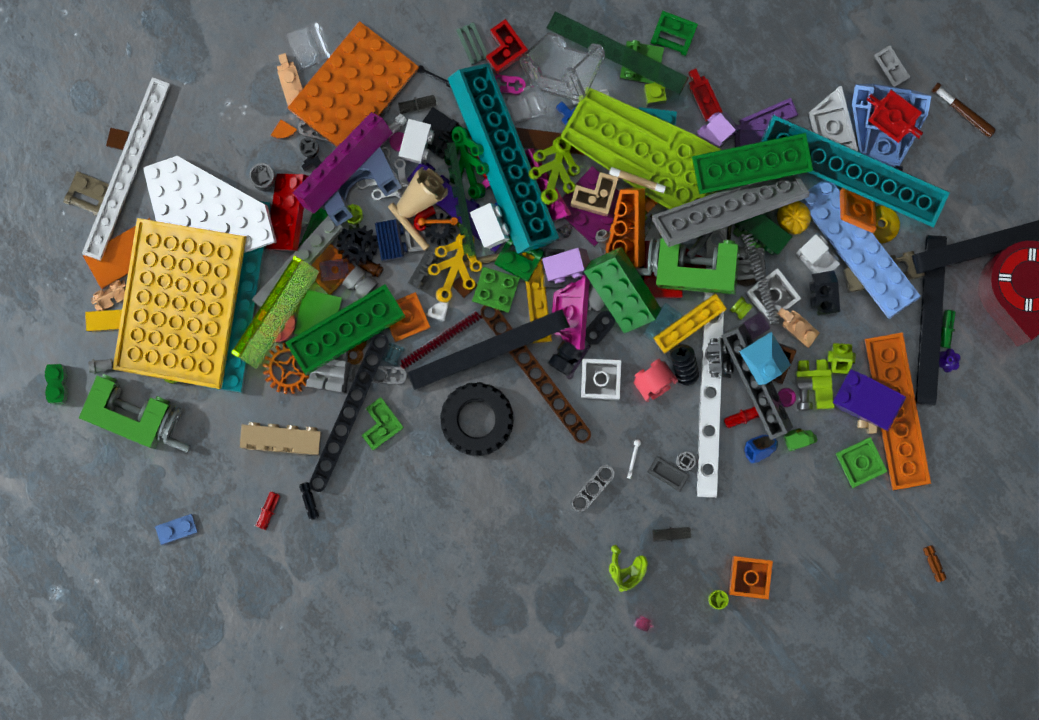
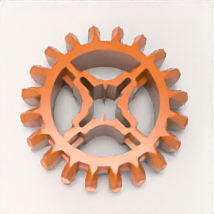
(273, 361)

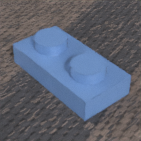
(176, 529)

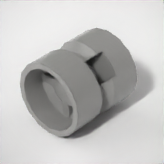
(262, 177)
(359, 282)

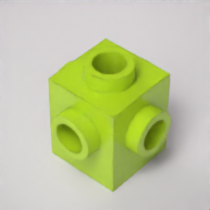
(841, 358)

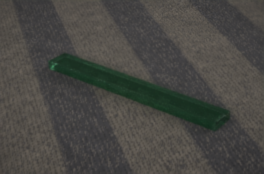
(618, 53)

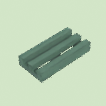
(466, 29)

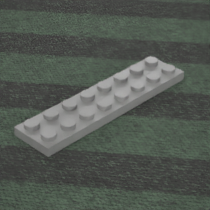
(727, 208)

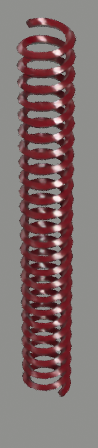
(435, 343)

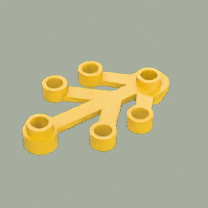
(456, 264)

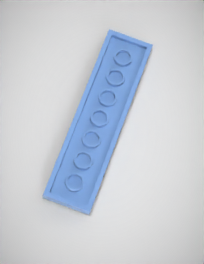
(860, 251)

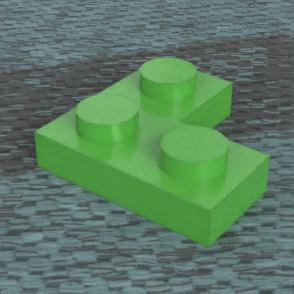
(386, 425)

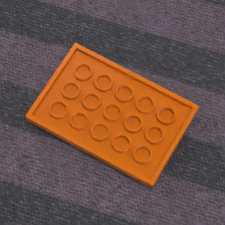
(352, 83)

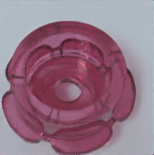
(643, 623)

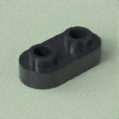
(599, 328)

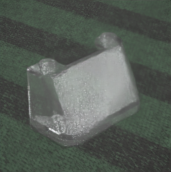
(562, 69)

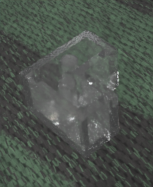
(527, 106)

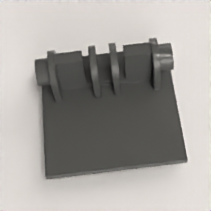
(423, 280)
(725, 366)

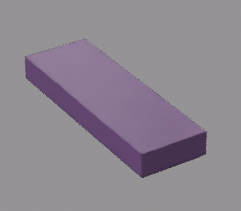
(783, 109)

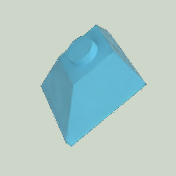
(765, 359)

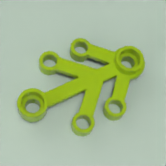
(556, 169)

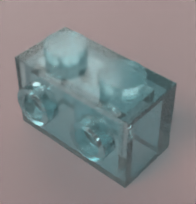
(666, 317)

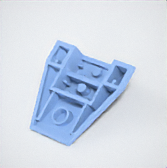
(871, 139)

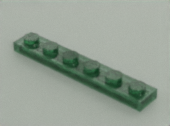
(458, 192)

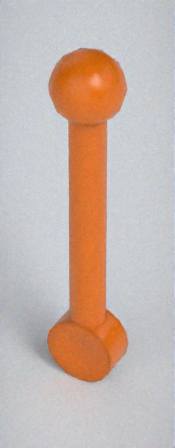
(453, 221)

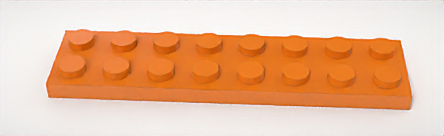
(904, 439)

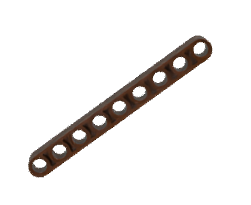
(538, 383)

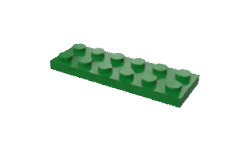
(752, 163)
(345, 329)

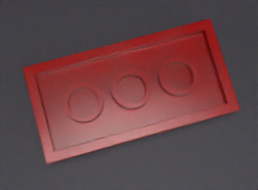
(286, 212)

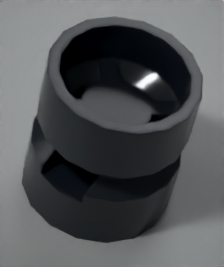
(565, 358)

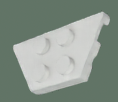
(833, 120)

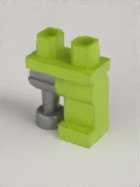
(817, 381)

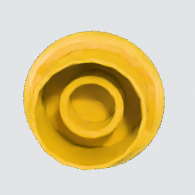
(794, 217)

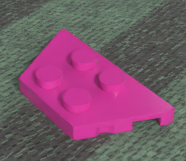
(574, 302)

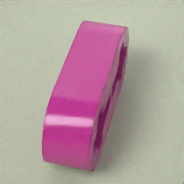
(510, 80)

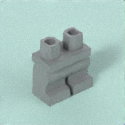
(331, 376)

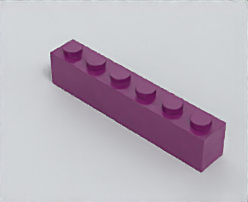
(342, 162)

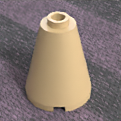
(422, 192)

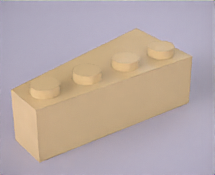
(280, 439)

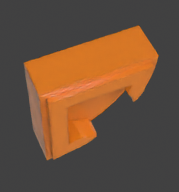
(283, 130)

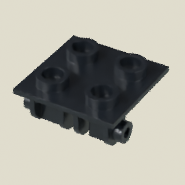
(442, 130)

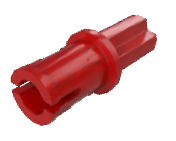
(741, 417)
(268, 510)

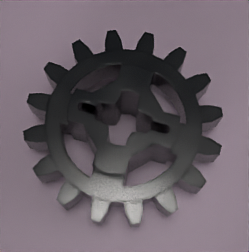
(353, 251)

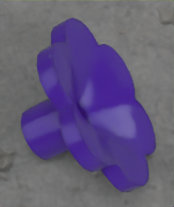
(945, 363)

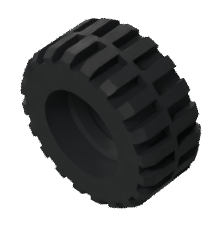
(477, 445)

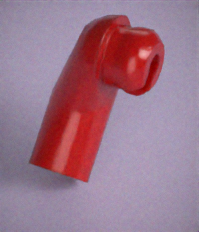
(423, 214)

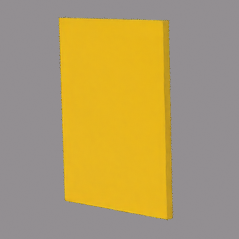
(179, 303)

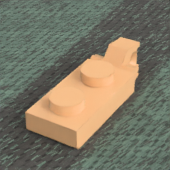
(289, 79)
(798, 327)

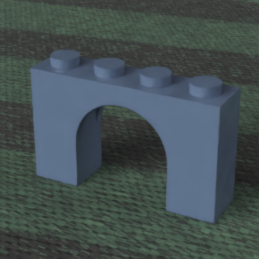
(375, 167)

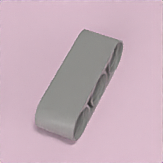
(597, 479)

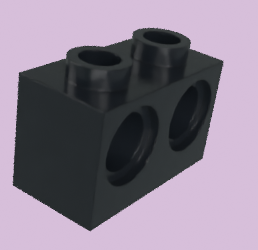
(825, 293)

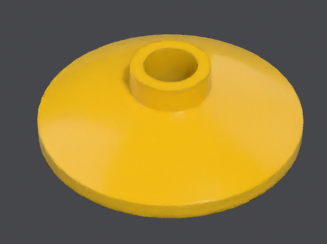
(891, 227)

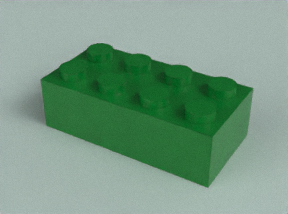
(622, 290)

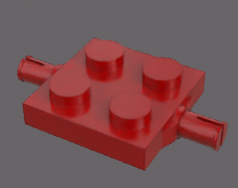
(894, 116)

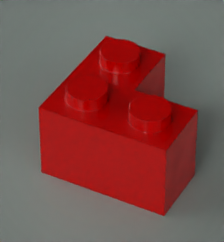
(509, 49)

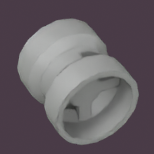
(685, 461)

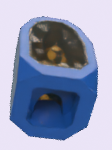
(760, 448)

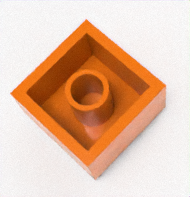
(750, 577)

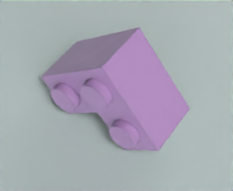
(719, 129)
(566, 264)

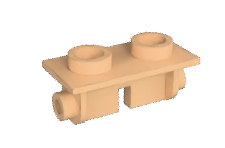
(103, 298)

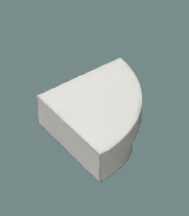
(438, 311)

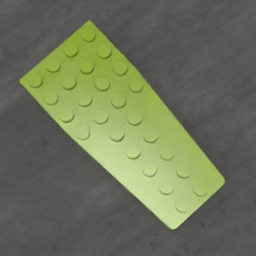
(638, 144)

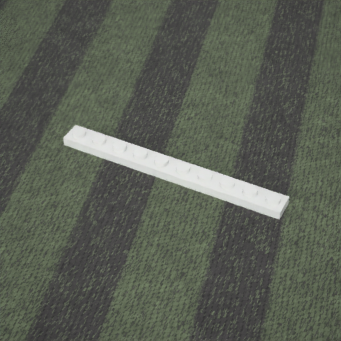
(126, 169)

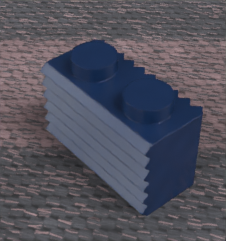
(390, 241)

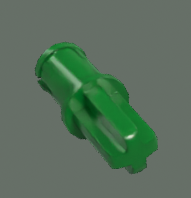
(947, 328)

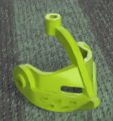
(636, 570)

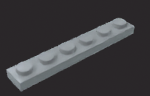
(308, 251)

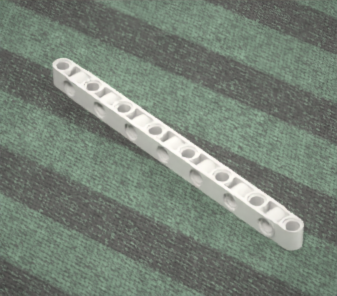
(710, 407)

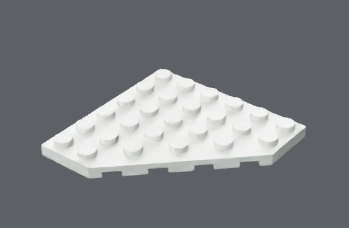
(197, 199)

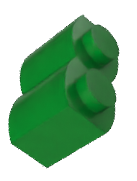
(56, 390)

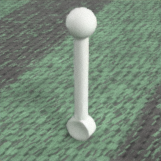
(637, 443)

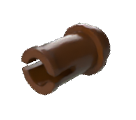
(371, 267)

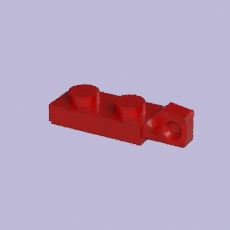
(703, 95)

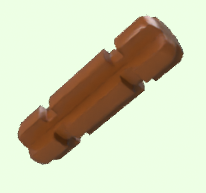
(934, 563)

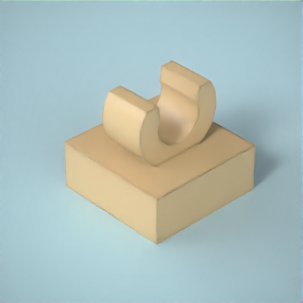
(871, 429)

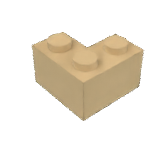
(597, 200)

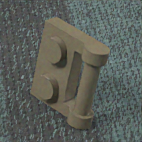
(89, 187)

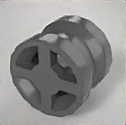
(306, 144)

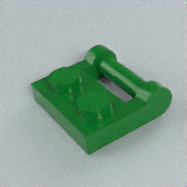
(675, 27)
(516, 263)

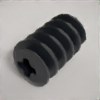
(685, 364)

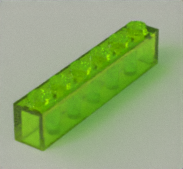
(275, 312)

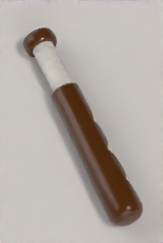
(977, 121)

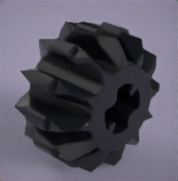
(447, 230)

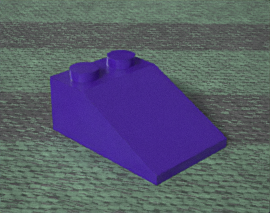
(869, 400)

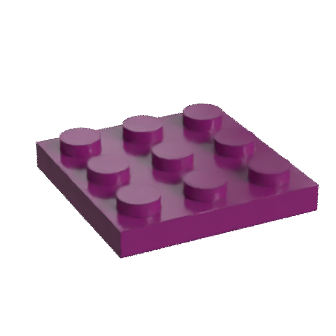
(586, 222)

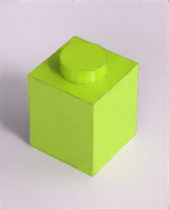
(654, 94)

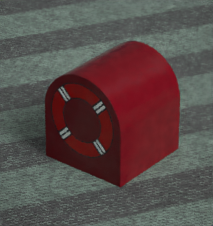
(1011, 290)

